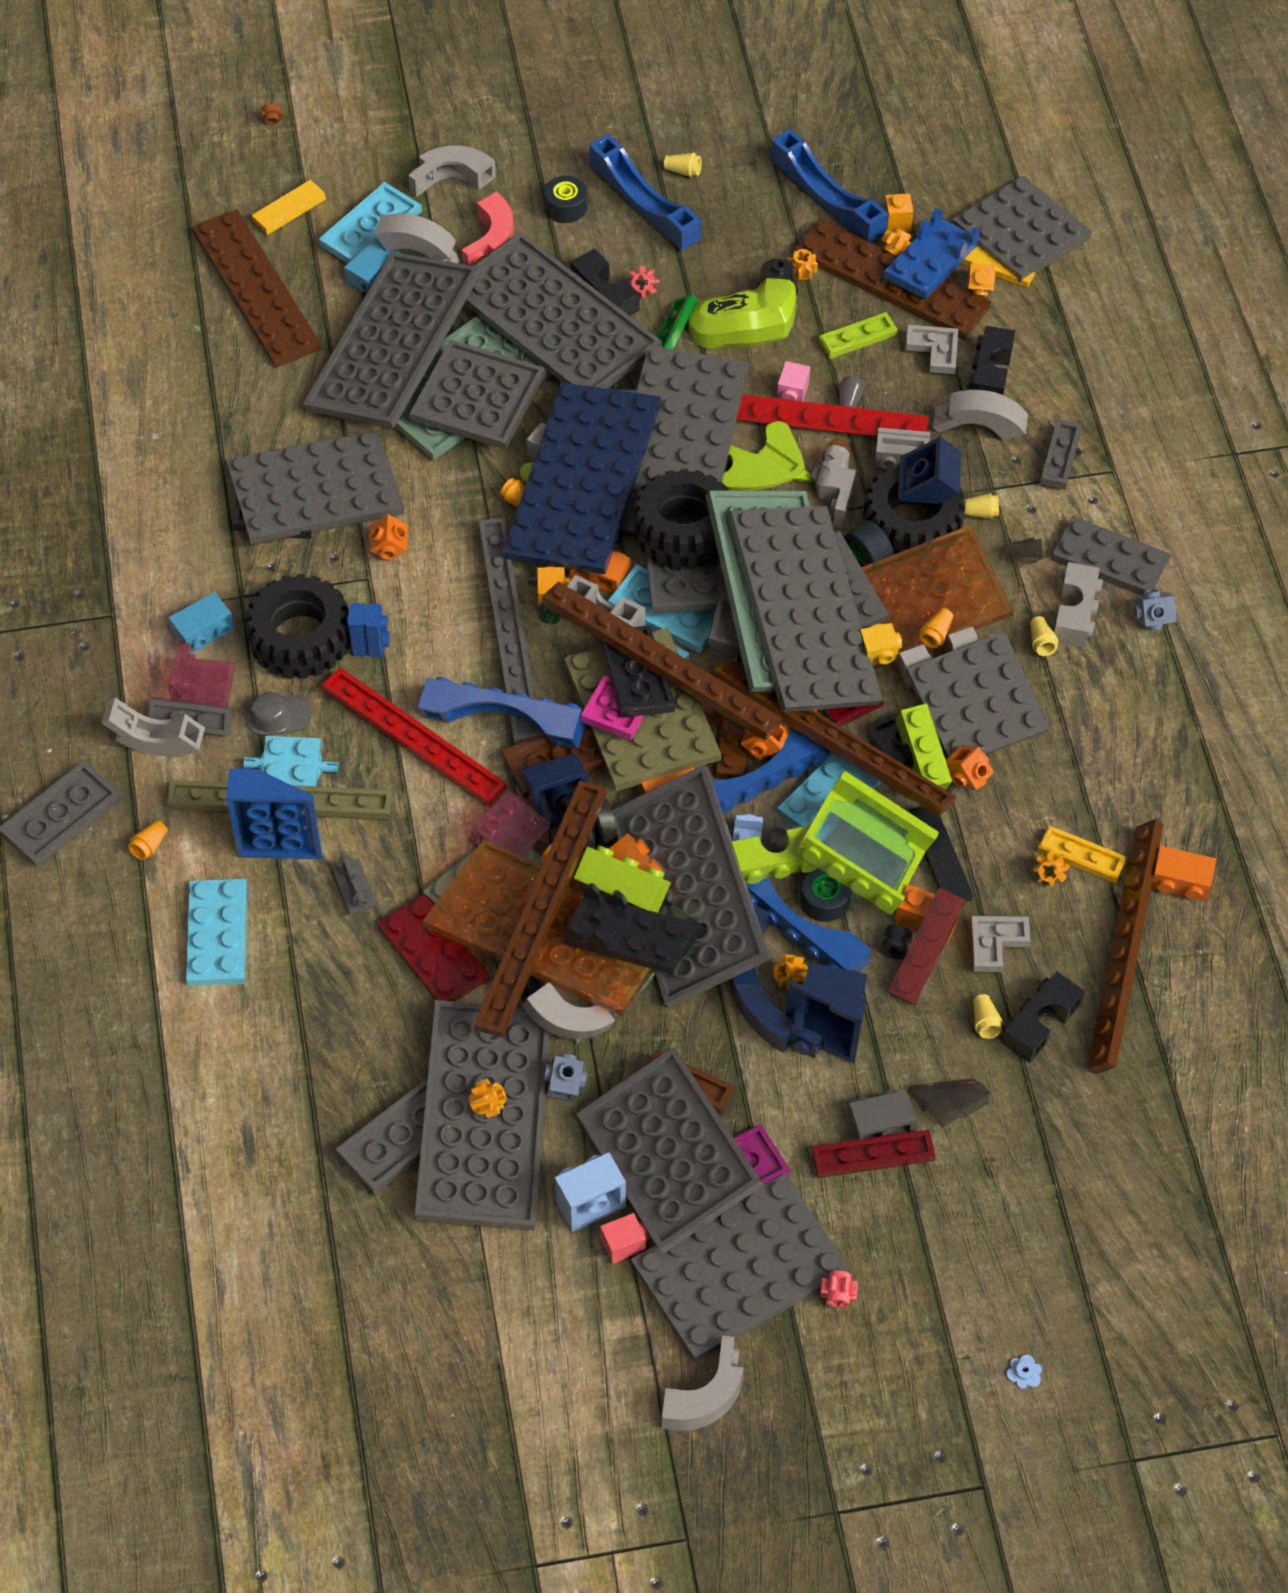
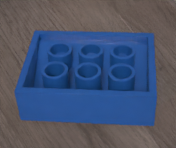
(271, 817)

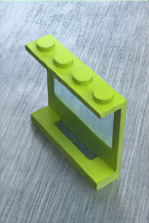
(866, 842)

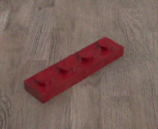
(927, 946)
(873, 1153)

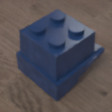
(831, 1006)

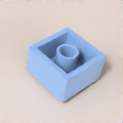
(590, 1191)

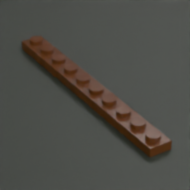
(662, 660)
(845, 745)
(540, 909)
(1125, 947)

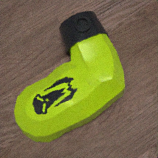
(749, 315)

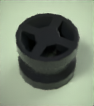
(896, 941)

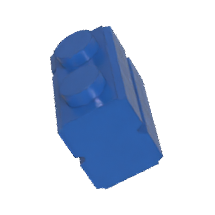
(368, 630)

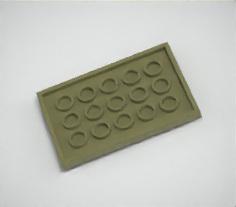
(663, 740)

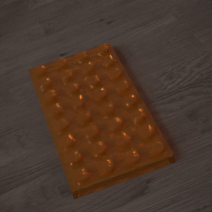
(486, 905)

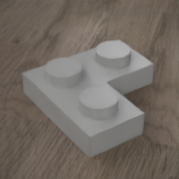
(935, 340)
(992, 934)

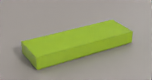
(857, 335)

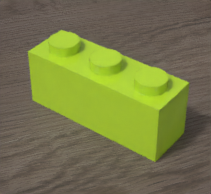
(611, 874)

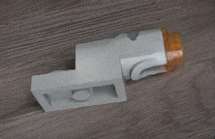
(835, 479)

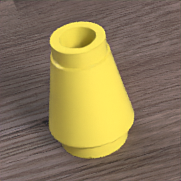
(684, 164)
(982, 506)
(1042, 636)
(986, 1018)

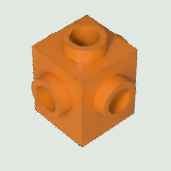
(388, 537)
(761, 749)
(969, 767)

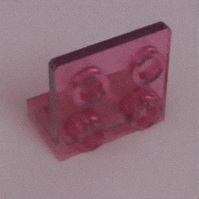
(200, 679)
(510, 825)

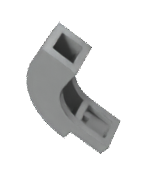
(452, 162)
(418, 234)
(982, 408)
(153, 736)
(563, 1019)
(700, 1407)

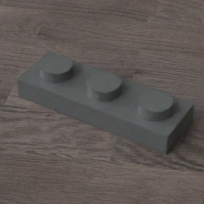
(1061, 454)
(214, 718)

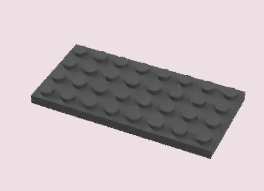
(557, 316)
(392, 339)
(694, 420)
(804, 608)
(695, 849)
(474, 1164)

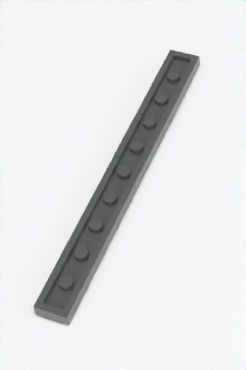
(507, 621)

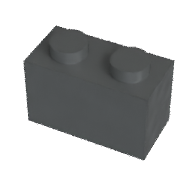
(882, 1115)

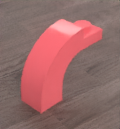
(498, 219)

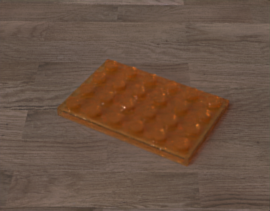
(936, 575)

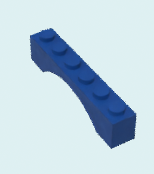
(796, 160)
(671, 219)
(450, 701)
(791, 761)
(821, 944)

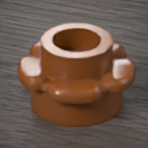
(271, 113)

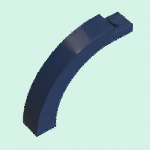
(764, 1016)

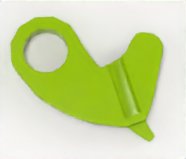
(774, 465)

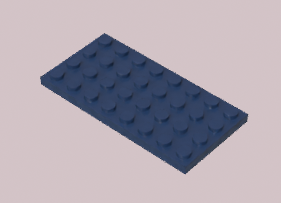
(582, 478)

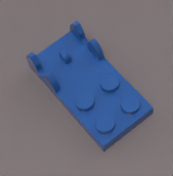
(931, 256)

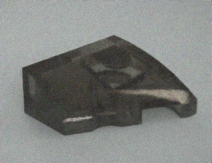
(950, 1098)

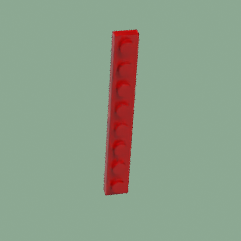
(826, 416)
(414, 737)

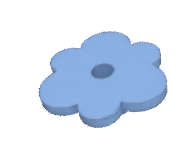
(1029, 1378)

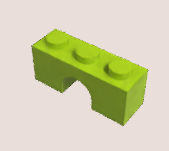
(920, 734)
(761, 864)

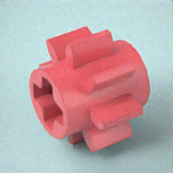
(646, 276)
(839, 1289)

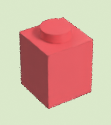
(624, 1238)

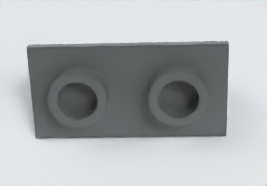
(354, 885)

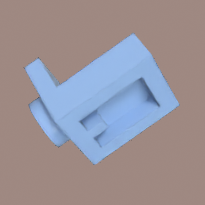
(747, 827)

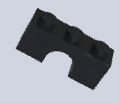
(595, 271)
(994, 350)
(1055, 998)

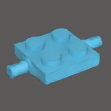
(292, 760)

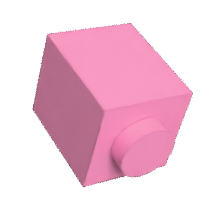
(793, 381)

